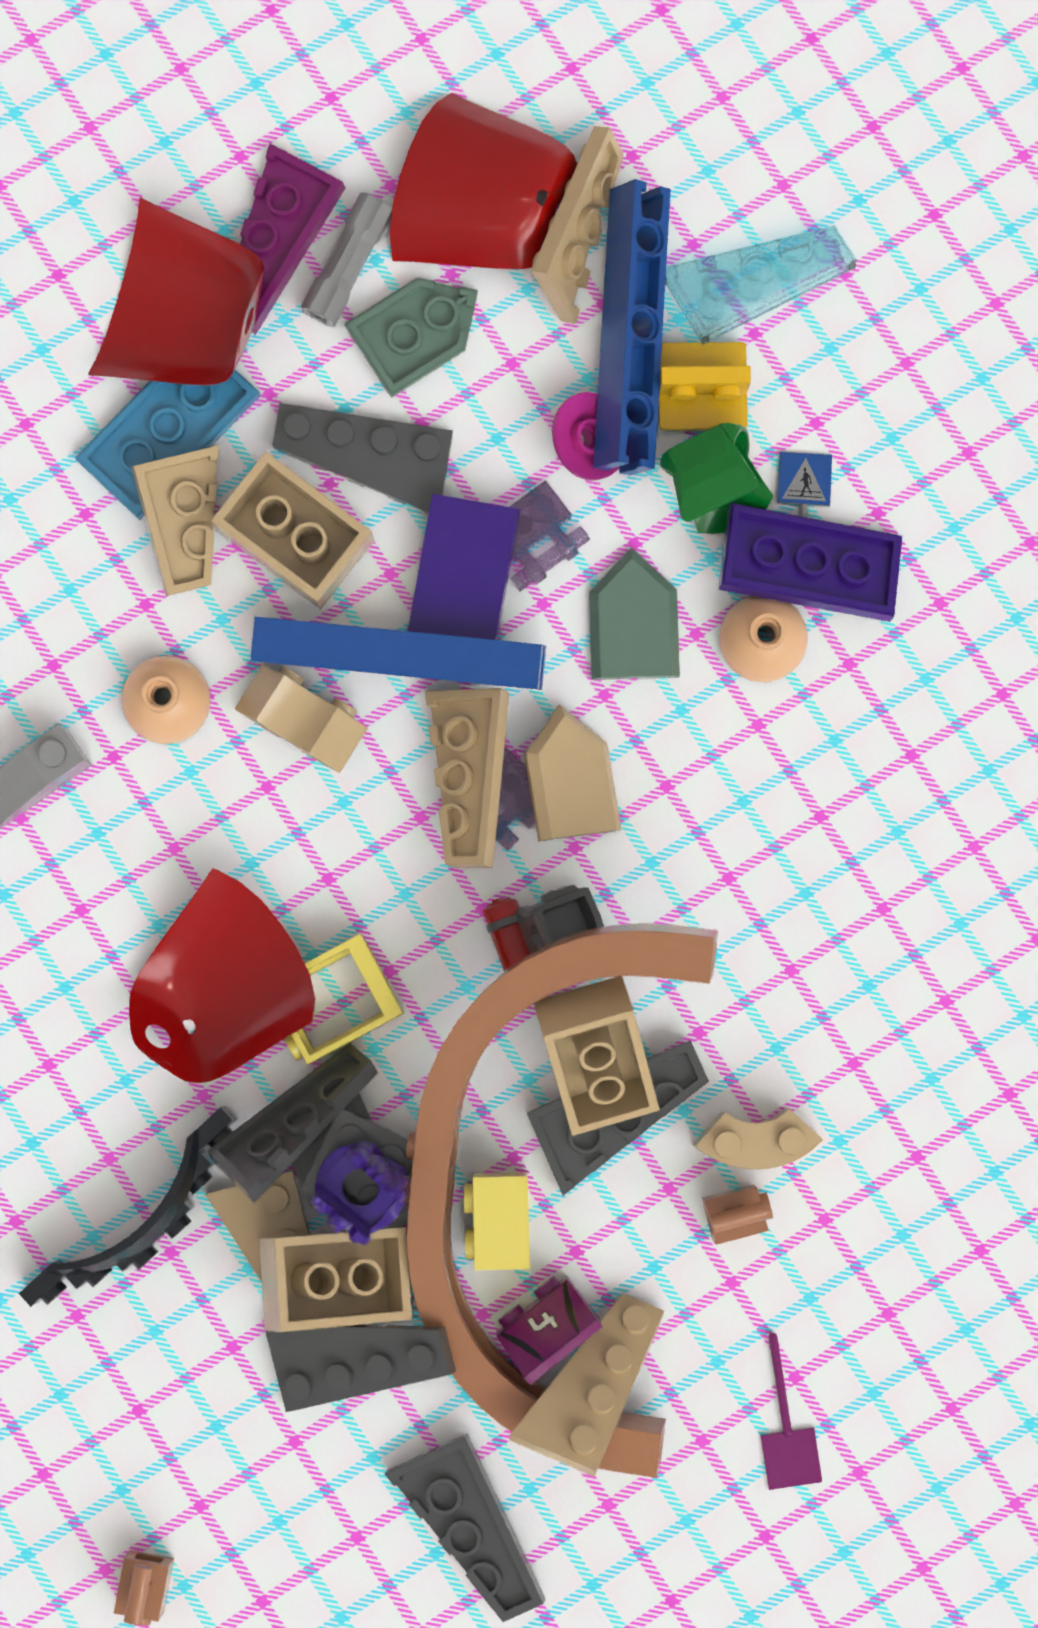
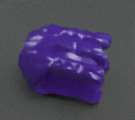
(353, 1218)

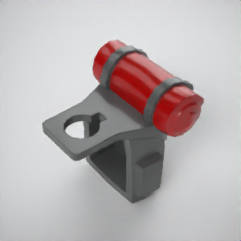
(525, 929)

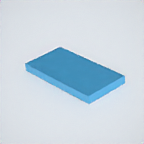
(161, 424)

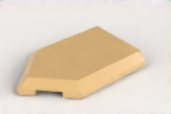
(570, 780)

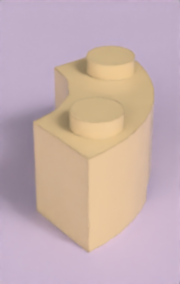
(302, 718)
(759, 1143)

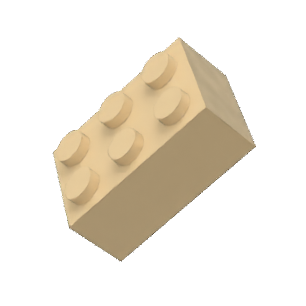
(293, 530)
(597, 1055)
(334, 1282)

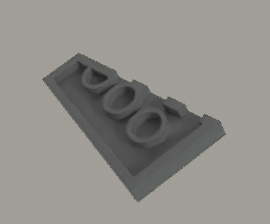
(376, 453)
(675, 1078)
(283, 1129)
(355, 1361)
(465, 1513)

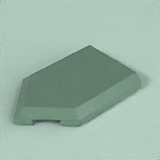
(414, 331)
(633, 623)

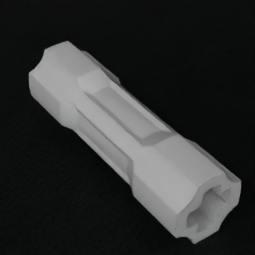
(333, 286)

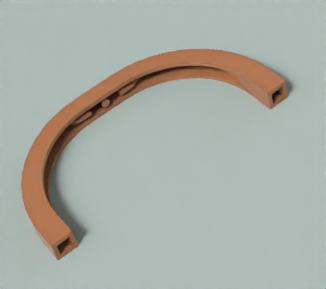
(589, 955)

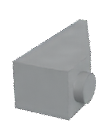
(39, 771)

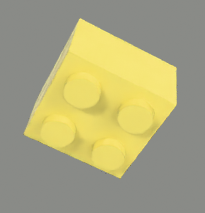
(499, 1221)

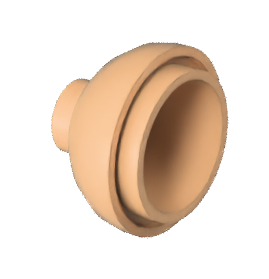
(759, 659)
(181, 714)

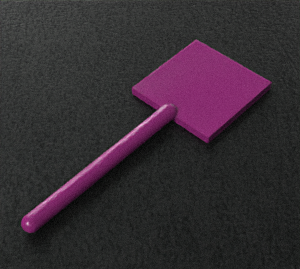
(789, 1455)

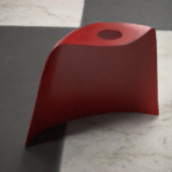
(475, 187)
(168, 302)
(227, 972)

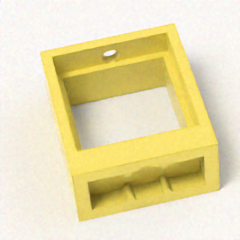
(299, 1042)

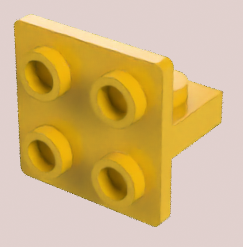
(703, 385)

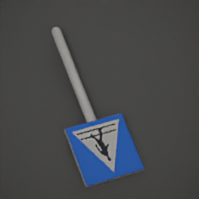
(804, 480)

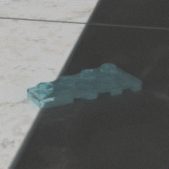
(750, 281)

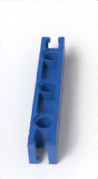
(632, 328)
(398, 653)

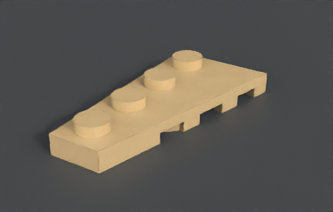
(577, 224)
(470, 755)
(589, 1394)

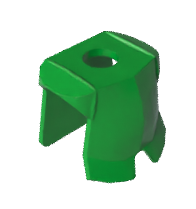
(712, 474)

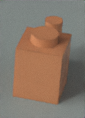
(737, 1213)
(143, 1587)

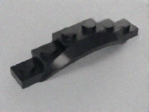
(167, 1219)

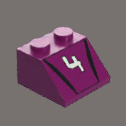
(547, 1327)

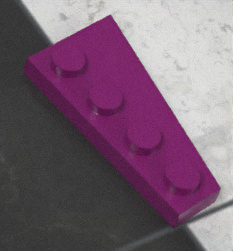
(285, 219)

